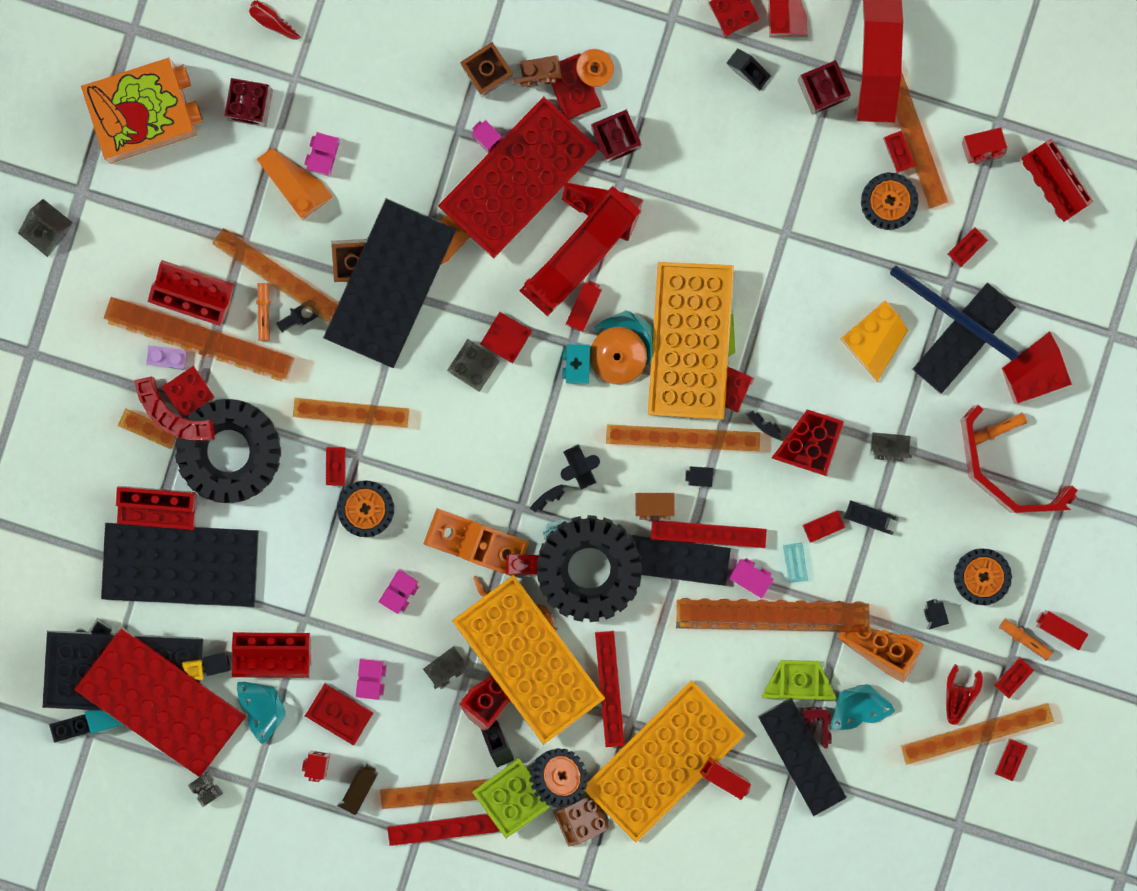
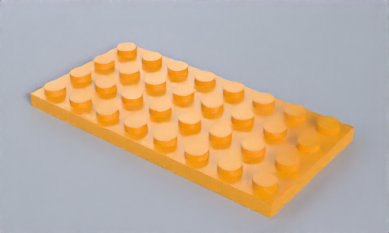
(690, 340)
(528, 659)
(663, 761)

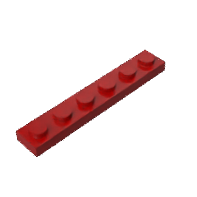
(708, 534)
(609, 688)
(441, 829)

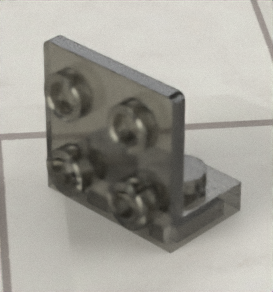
(473, 365)
(890, 445)
(445, 667)

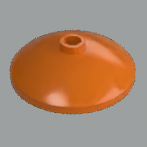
(620, 341)

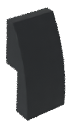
(771, 430)
(552, 494)
(69, 728)

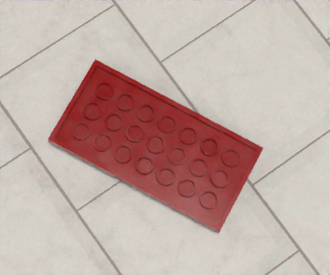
(518, 177)
(160, 702)

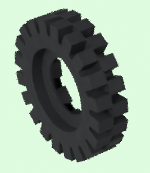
(257, 471)
(589, 602)

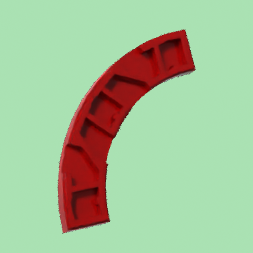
(166, 419)

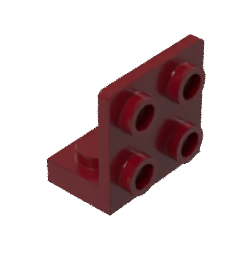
(814, 714)

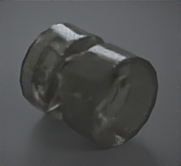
(205, 789)

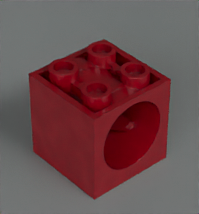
(824, 87)
(248, 102)
(616, 136)

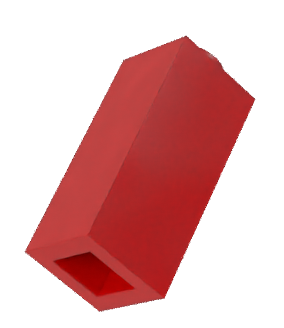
(584, 306)
(1061, 629)
(725, 778)

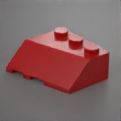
(1036, 371)
(811, 443)

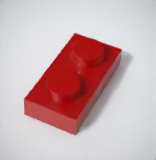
(899, 151)
(967, 247)
(335, 465)
(823, 526)
(521, 564)
(1014, 677)
(1010, 759)

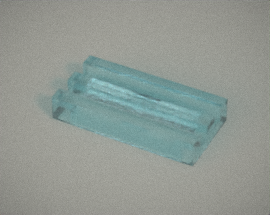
(787, 561)

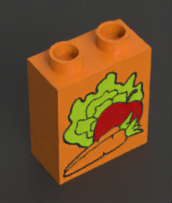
(141, 109)

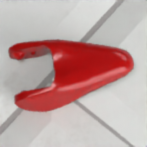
(269, 19)
(959, 697)

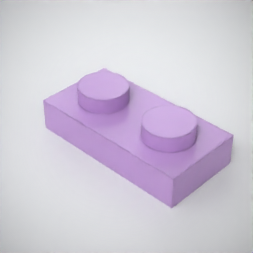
(166, 357)

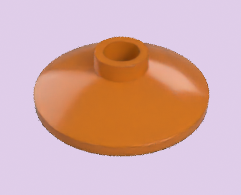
(602, 63)

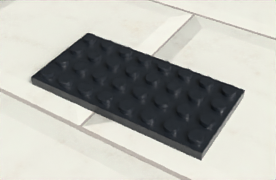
(389, 283)
(180, 565)
(73, 653)

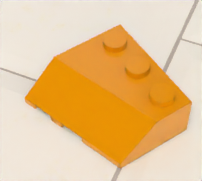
(876, 339)

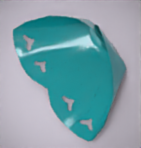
(633, 322)
(857, 705)
(264, 707)

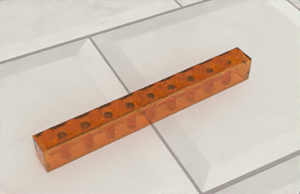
(199, 338)
(772, 615)

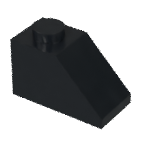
(748, 69)
(497, 744)

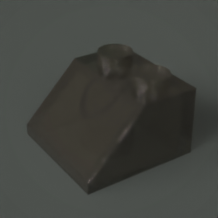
(44, 227)

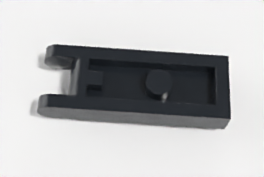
(869, 517)

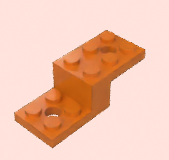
(472, 541)

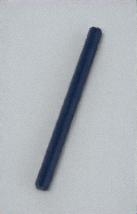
(954, 313)

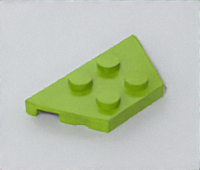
(799, 681)

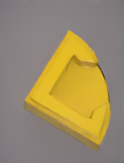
(194, 669)

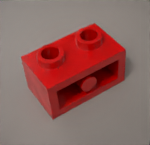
(984, 146)
(316, 765)

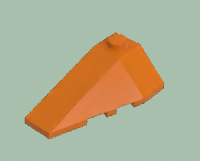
(887, 651)

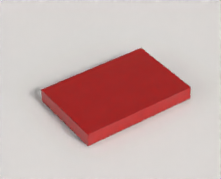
(572, 93)
(339, 714)

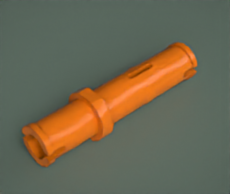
(263, 312)
(990, 433)
(1018, 634)

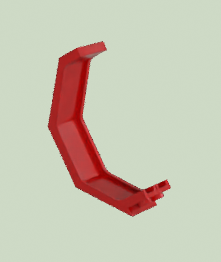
(881, 61)
(581, 252)
(1066, 495)

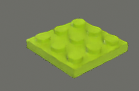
(510, 799)

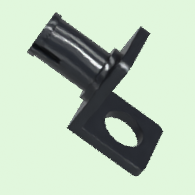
(294, 318)

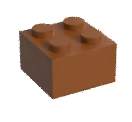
(486, 69)
(344, 257)
(654, 505)

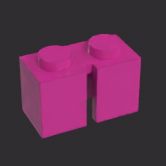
(486, 135)
(323, 154)
(751, 578)
(398, 592)
(370, 678)

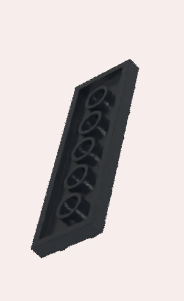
(959, 345)
(683, 560)
(802, 756)

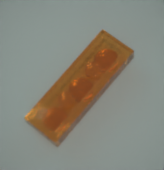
(146, 428)

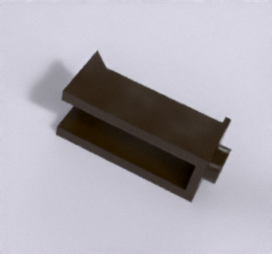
(359, 789)

